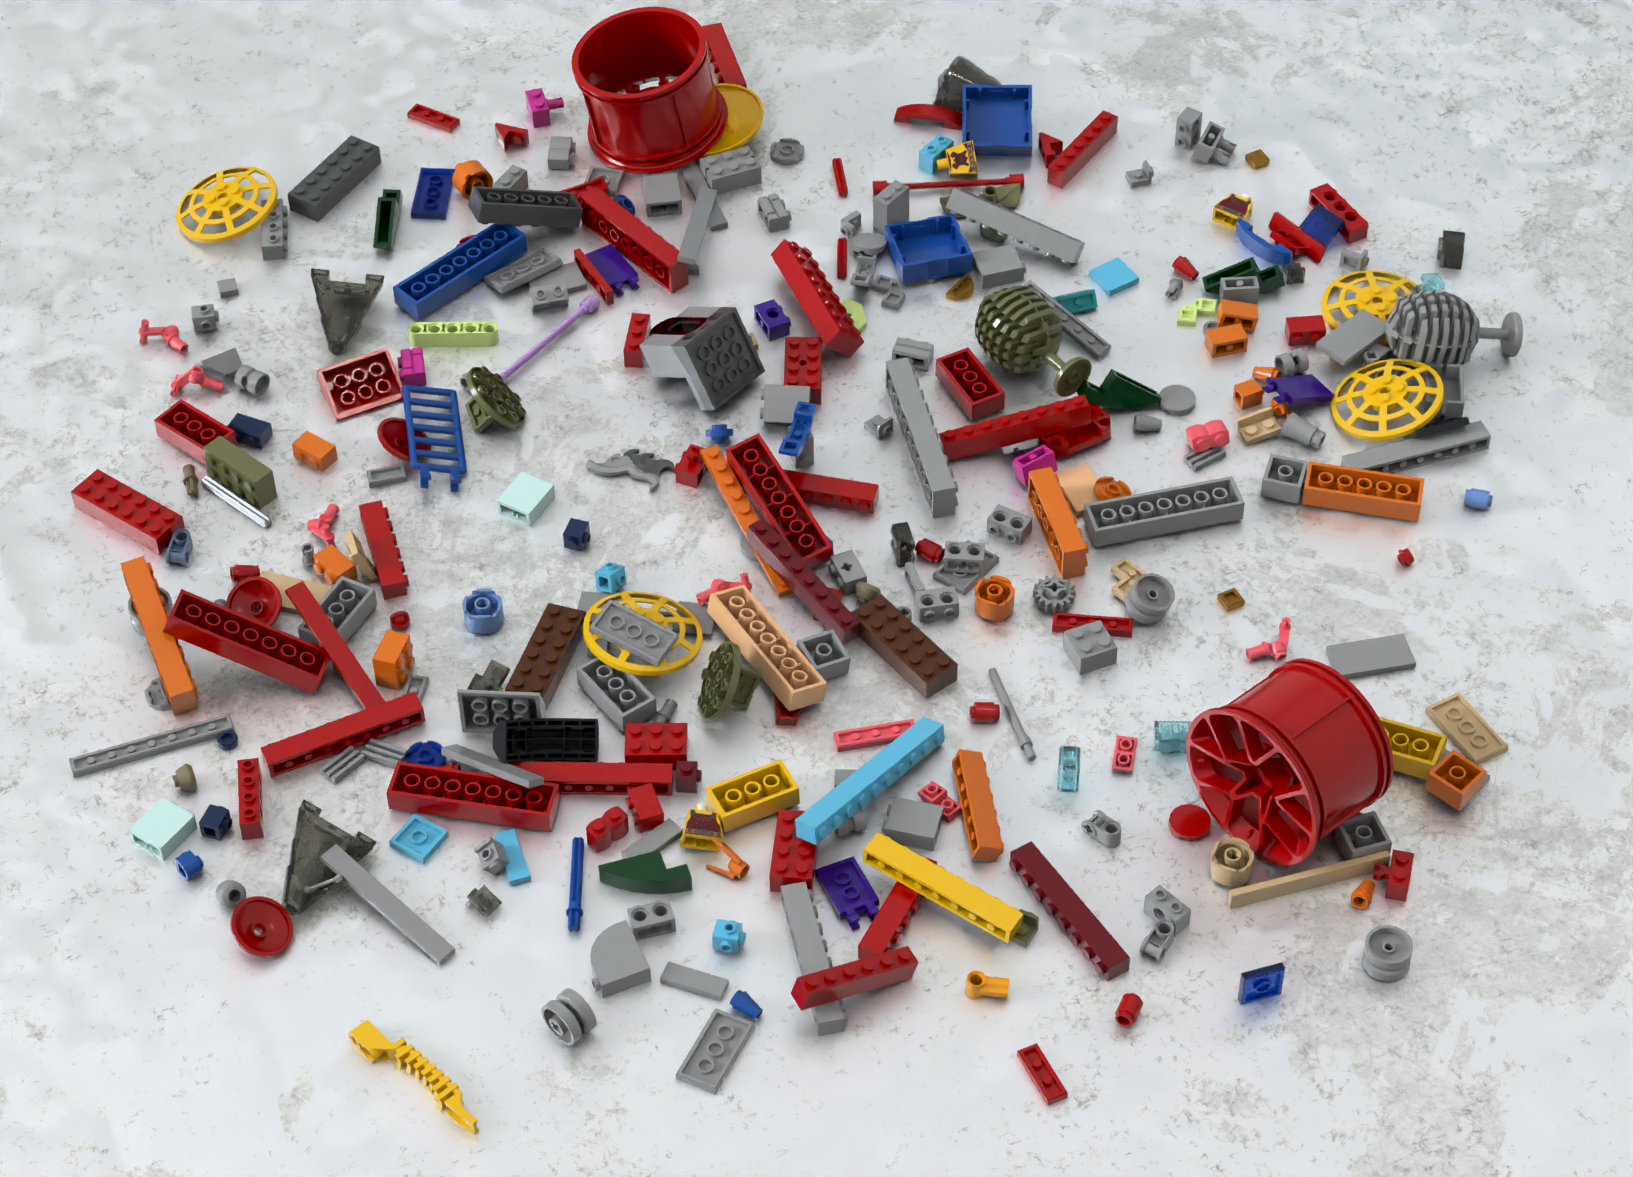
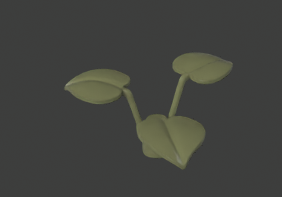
(1005, 195)

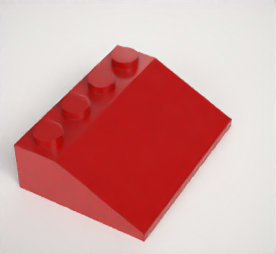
(360, 384)

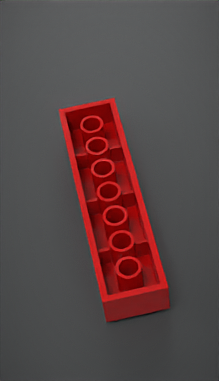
(633, 239)
(817, 298)
(778, 500)
(246, 641)
(472, 796)

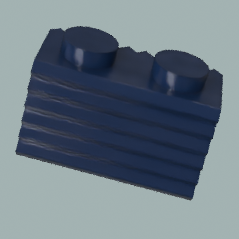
(251, 430)

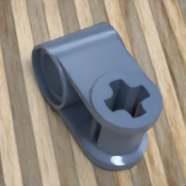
(179, 547)

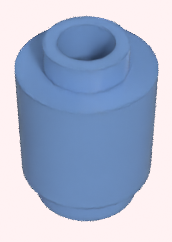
(1478, 498)

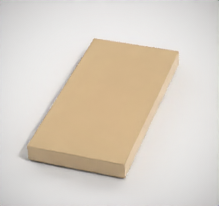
(284, 582)
(1466, 729)

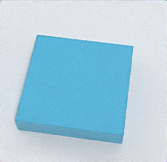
(1113, 276)
(418, 838)

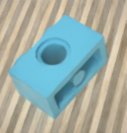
(933, 151)

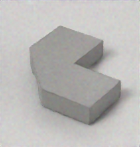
(894, 295)

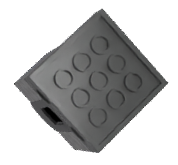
(708, 350)

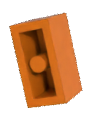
(1237, 312)
(1226, 340)
(314, 451)
(333, 565)

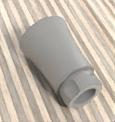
(1302, 431)

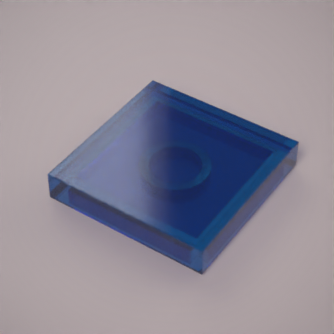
(1322, 225)
(1261, 983)

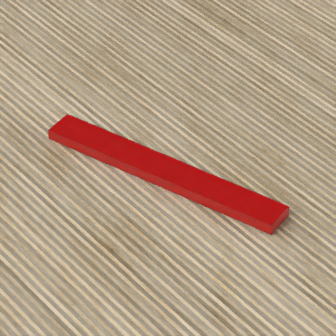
(334, 645)

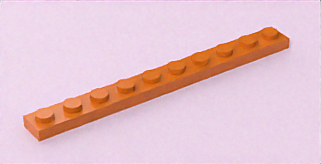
(739, 506)

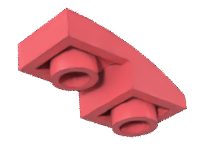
(1124, 754)
(937, 795)

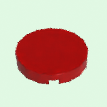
(1189, 822)

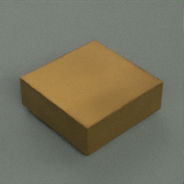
(1257, 159)
(1230, 599)

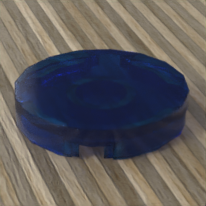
(426, 754)

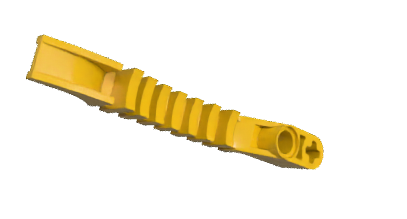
(378, 1047)

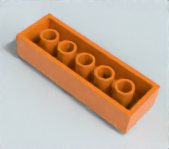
(1363, 491)
(1057, 523)

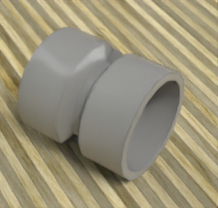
(1292, 362)
(252, 380)
(855, 823)

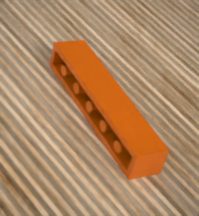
(977, 805)

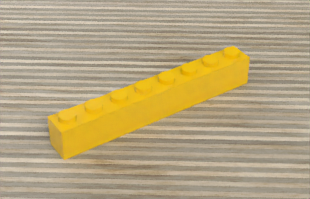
(943, 887)

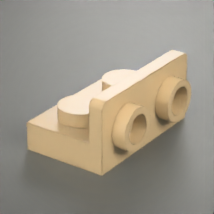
(1258, 426)

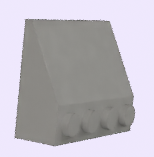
(484, 709)

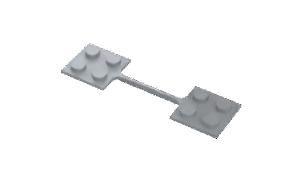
(706, 622)

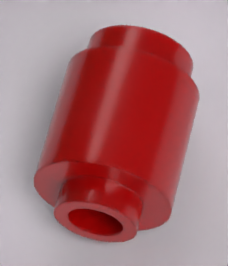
(929, 550)
(985, 712)
(1128, 1009)

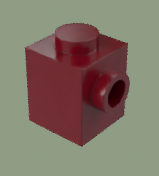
(687, 776)

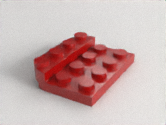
(1081, 437)

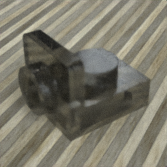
(1293, 273)
(483, 901)

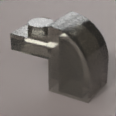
(492, 678)

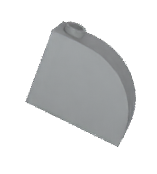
(617, 961)

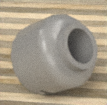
(230, 893)

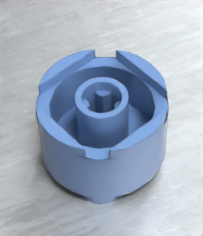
(483, 611)

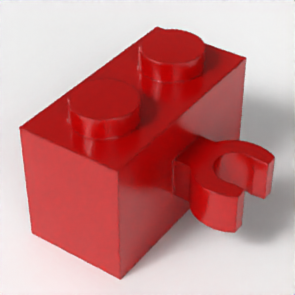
(691, 467)
(1397, 875)

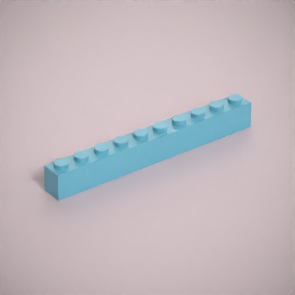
(869, 781)

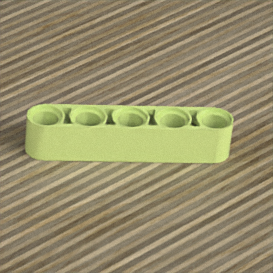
(453, 334)

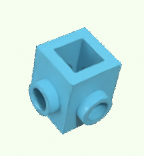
(610, 577)
(728, 936)

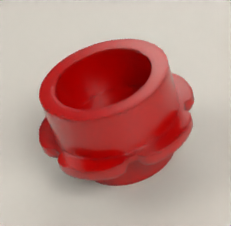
(1405, 557)

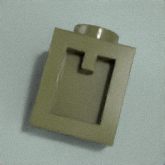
(1027, 930)

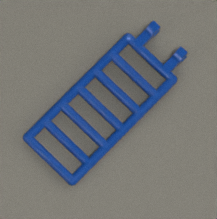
(424, 468)

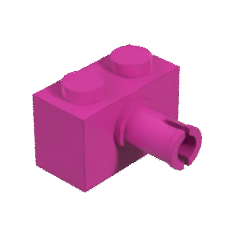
(539, 107)
(1036, 459)

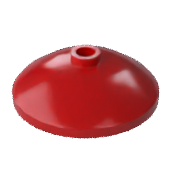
(393, 438)
(256, 593)
(268, 919)

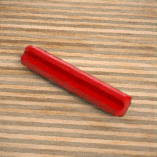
(840, 177)
(842, 258)

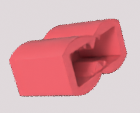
(1209, 435)

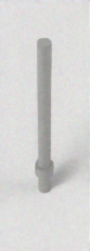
(1024, 740)

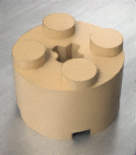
(1231, 862)

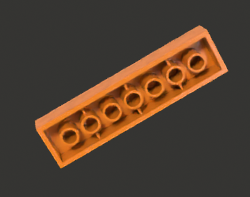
(164, 648)

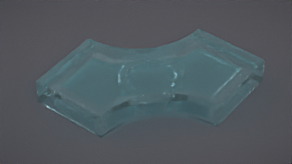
(1430, 282)

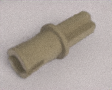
(190, 480)

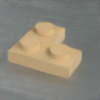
(357, 556)
(1128, 573)

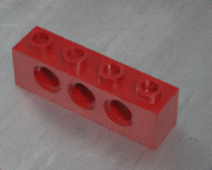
(1355, 226)
(250, 799)

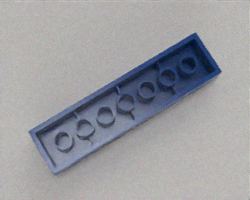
(459, 269)

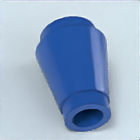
(746, 1005)

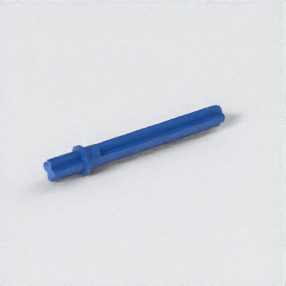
(574, 910)

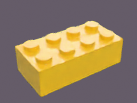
(1413, 748)
(753, 795)

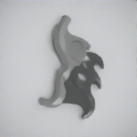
(638, 466)

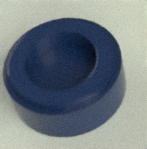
(227, 740)

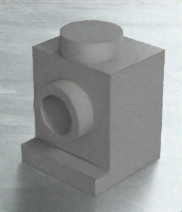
(492, 855)

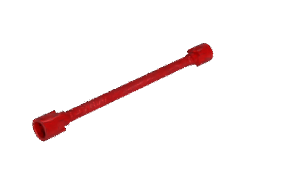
(878, 186)

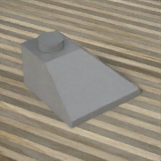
(222, 364)

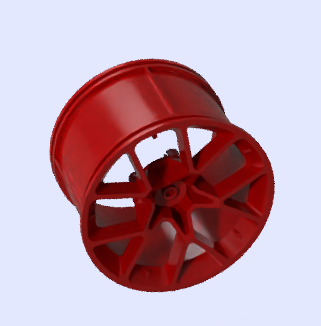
(656, 125)
(1290, 760)

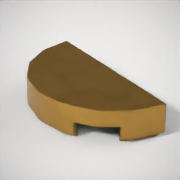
(962, 289)

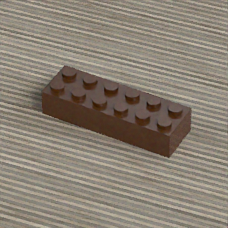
(905, 647)
(548, 652)

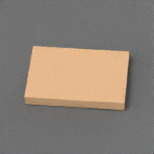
(1078, 487)

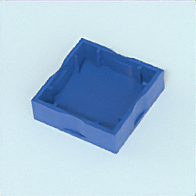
(997, 119)
(928, 248)

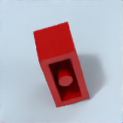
(1304, 330)
(645, 807)

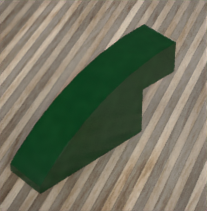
(387, 218)
(1268, 279)
(1118, 392)
(646, 875)

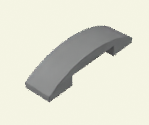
(865, 270)

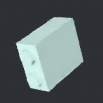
(526, 499)
(163, 829)

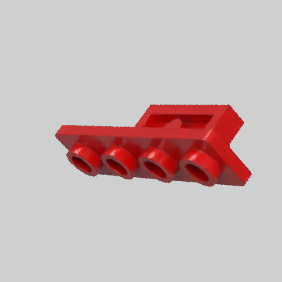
(1295, 238)

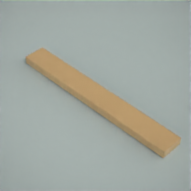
(1306, 880)

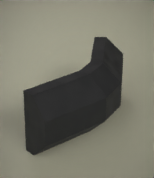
(546, 739)

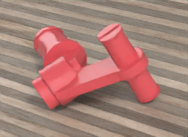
(168, 333)
(195, 376)
(321, 526)
(719, 585)
(1275, 649)

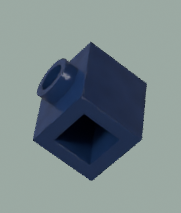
(576, 534)
(215, 822)

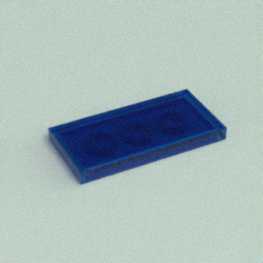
(433, 194)

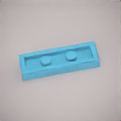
(517, 868)

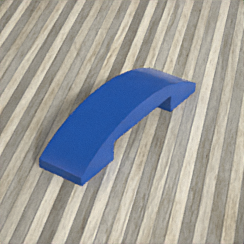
(1261, 248)
(799, 429)

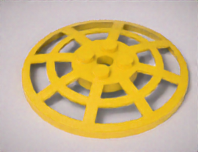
(223, 200)
(1366, 296)
(1378, 400)
(652, 614)

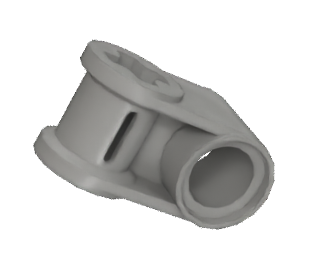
(1376, 353)
(1103, 829)
(1156, 942)

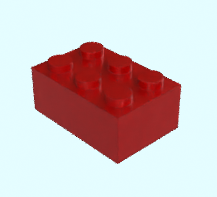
(656, 743)

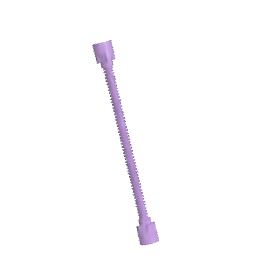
(586, 306)

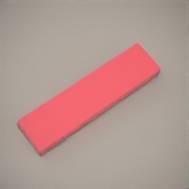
(870, 735)

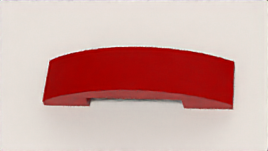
(930, 113)

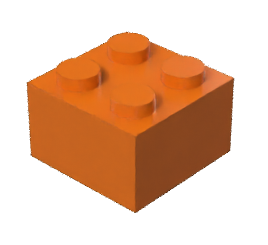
(393, 660)
(1455, 780)

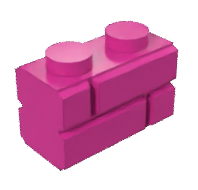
(412, 367)

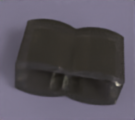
(902, 544)

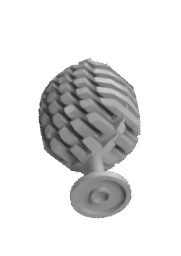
(1444, 329)

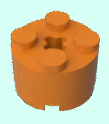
(470, 174)
(994, 598)

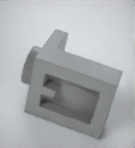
(1140, 176)
(850, 224)
(1353, 260)
(879, 426)

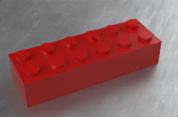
(127, 511)

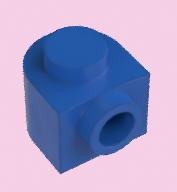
(189, 865)

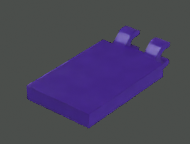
(614, 268)
(1298, 389)
(848, 890)

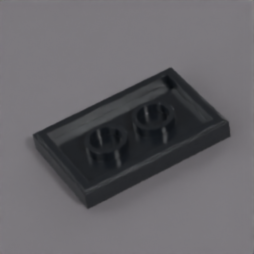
(1439, 426)

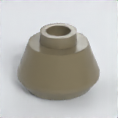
(866, 592)
(185, 778)

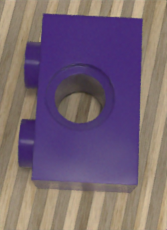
(772, 320)

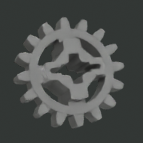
(1054, 593)

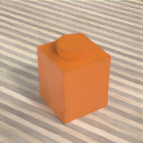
(1248, 394)

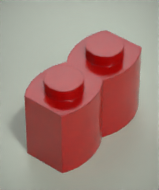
(608, 828)

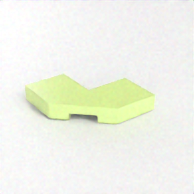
(1201, 306)
(856, 312)

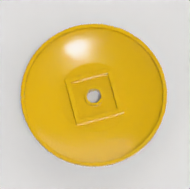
(744, 117)

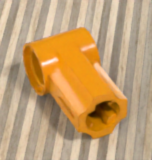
(980, 985)

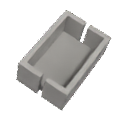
(731, 170)
(1453, 390)

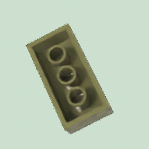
(240, 472)

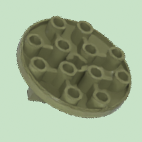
(492, 400)
(726, 682)

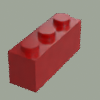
(637, 333)

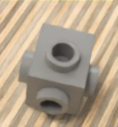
(204, 317)

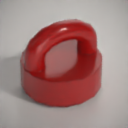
(400, 620)

